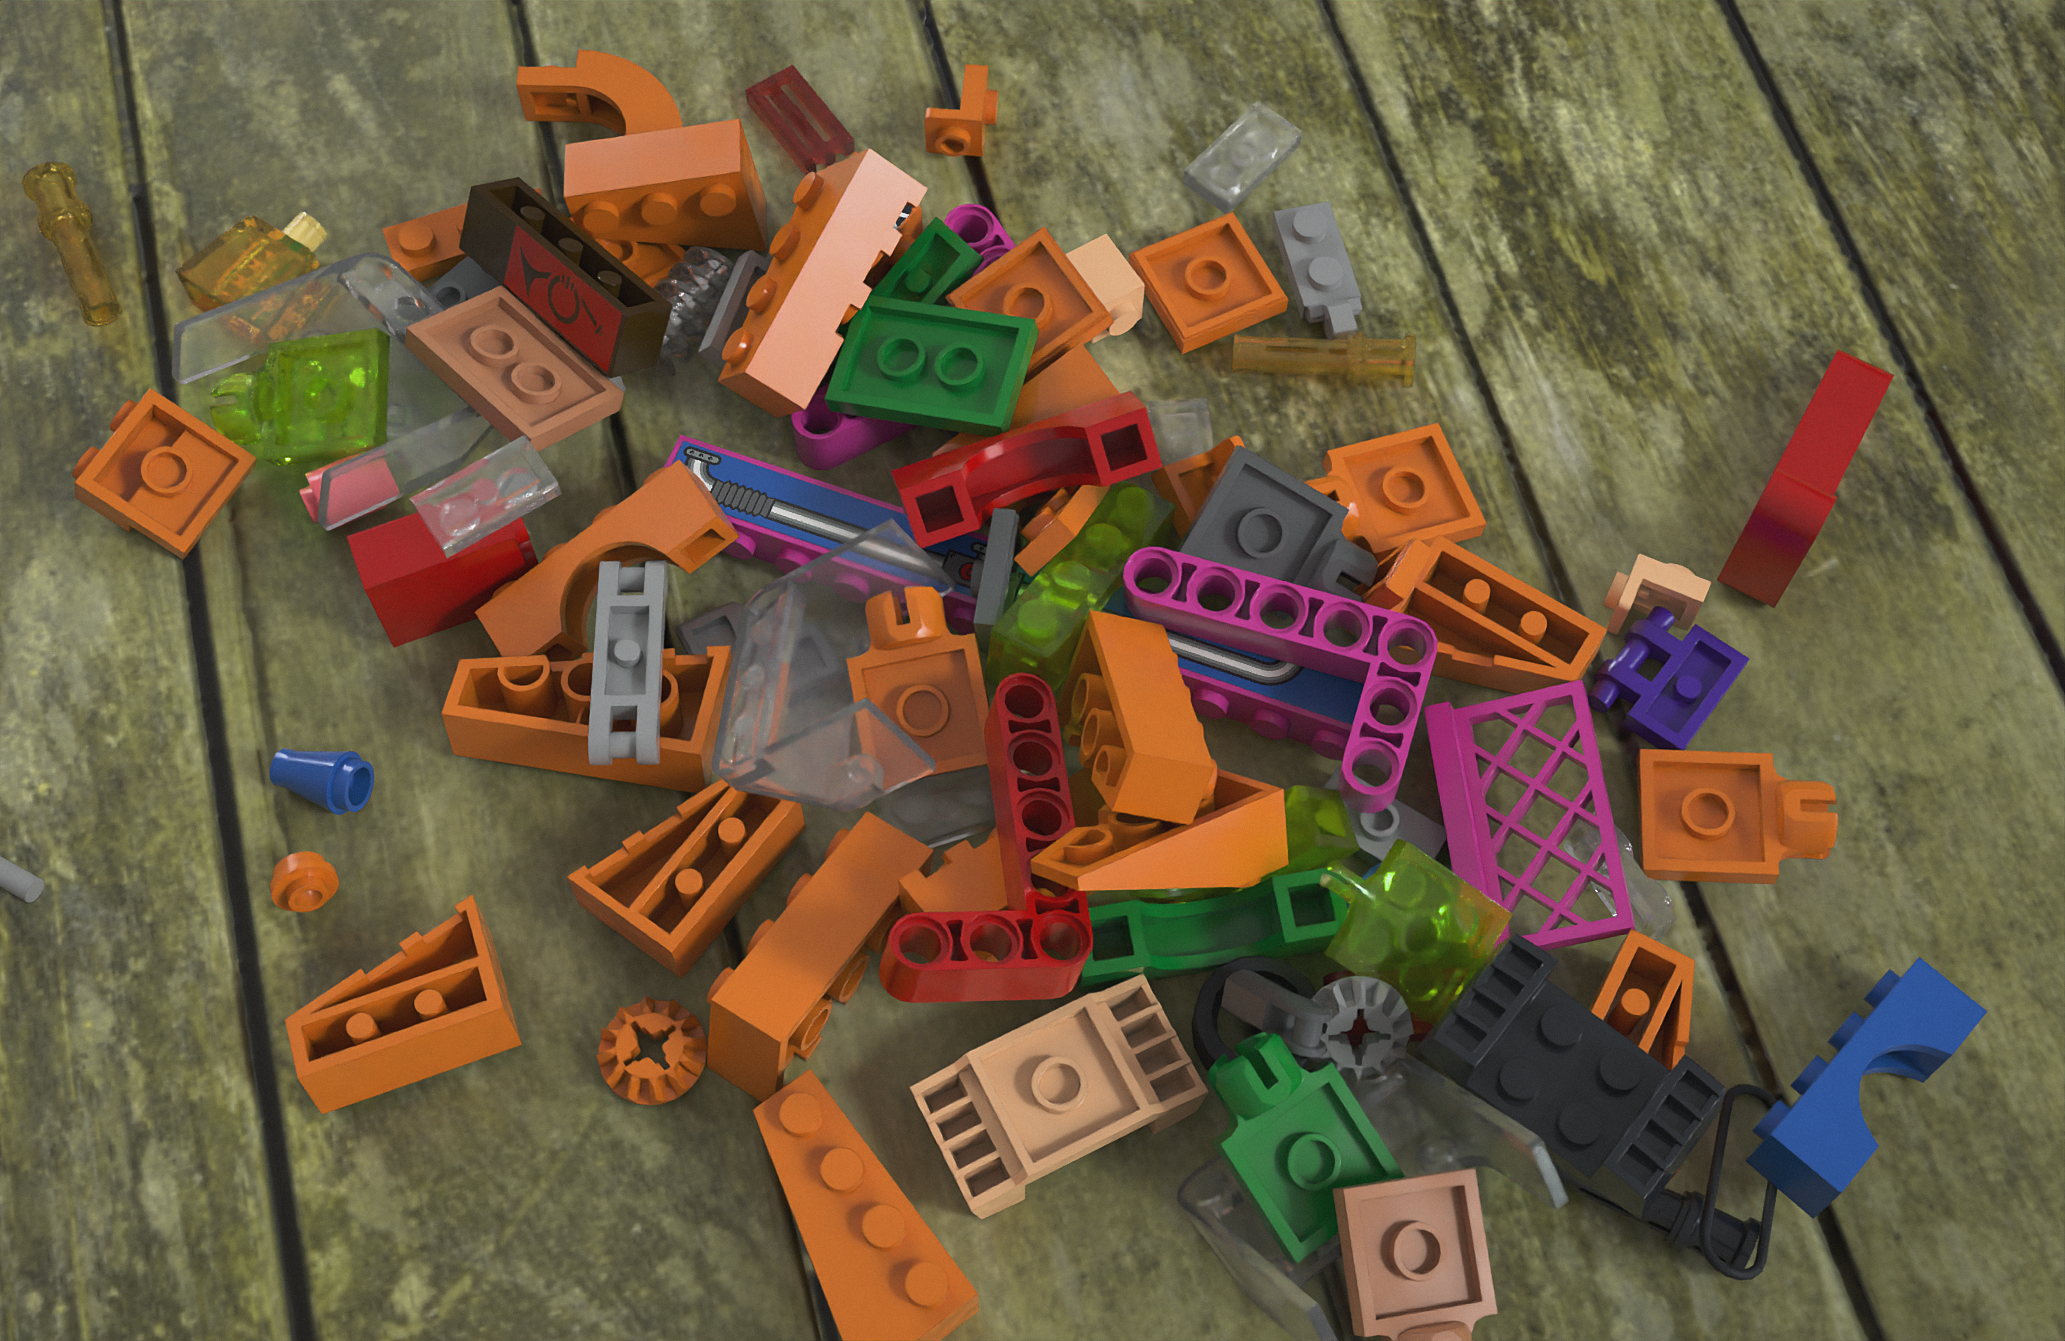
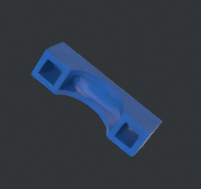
(1823, 1136)

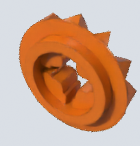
(644, 1080)

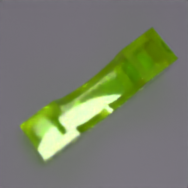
(1049, 616)

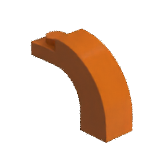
(598, 91)

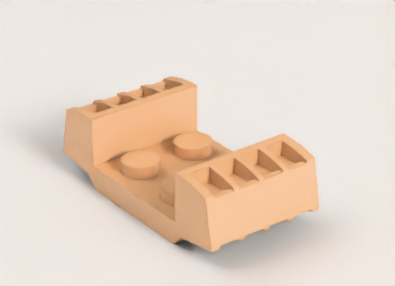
(1058, 1092)

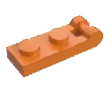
(1057, 523)

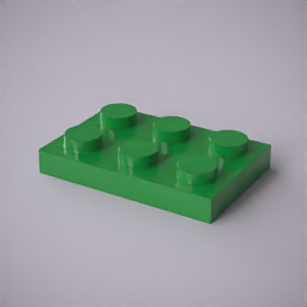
(932, 366)

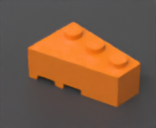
(689, 873)

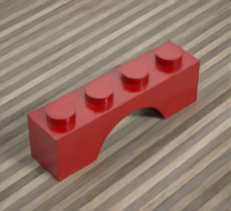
(1079, 447)

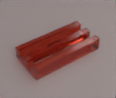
(821, 151)

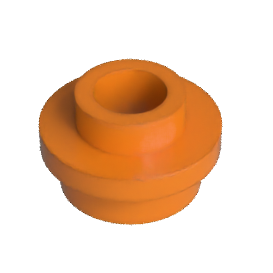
(303, 882)

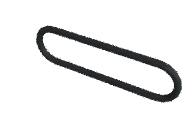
(1712, 1188)

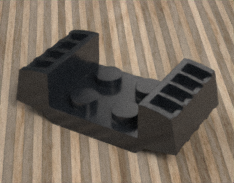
(1572, 1078)

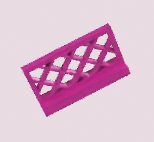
(1468, 816)

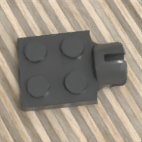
(1276, 528)

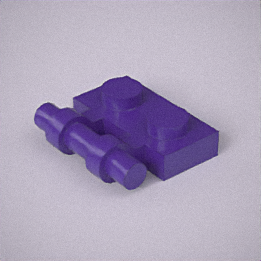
(1684, 690)

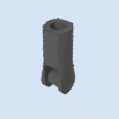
(1277, 1011)

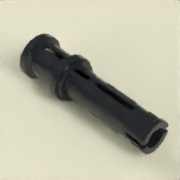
(1680, 1221)

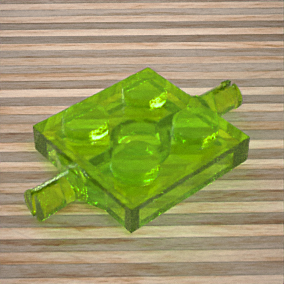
(1414, 928)

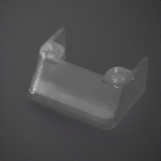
(789, 694)

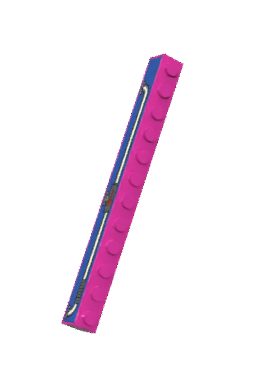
(800, 518)

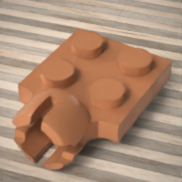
(1415, 1256)

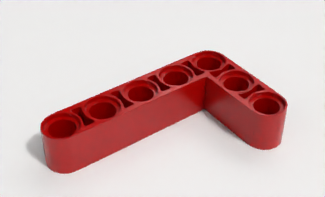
(1805, 480)
(1032, 919)

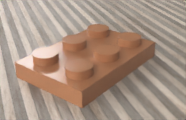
(513, 369)

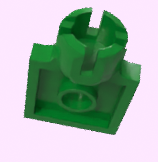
(1294, 1140)

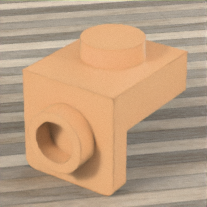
(1654, 585)

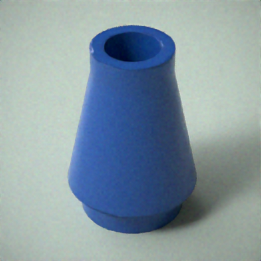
(327, 778)

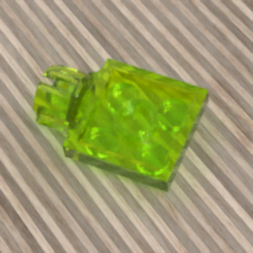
(310, 398)

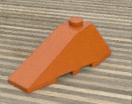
(1230, 844)

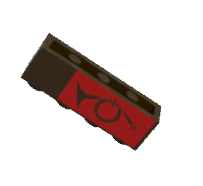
(565, 277)

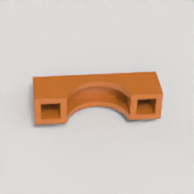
(549, 606)

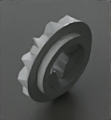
(1383, 1012)

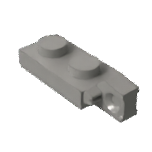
(1318, 268)

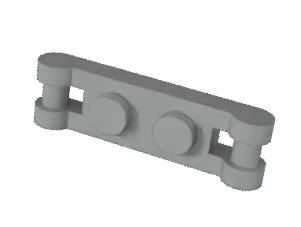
(628, 662)

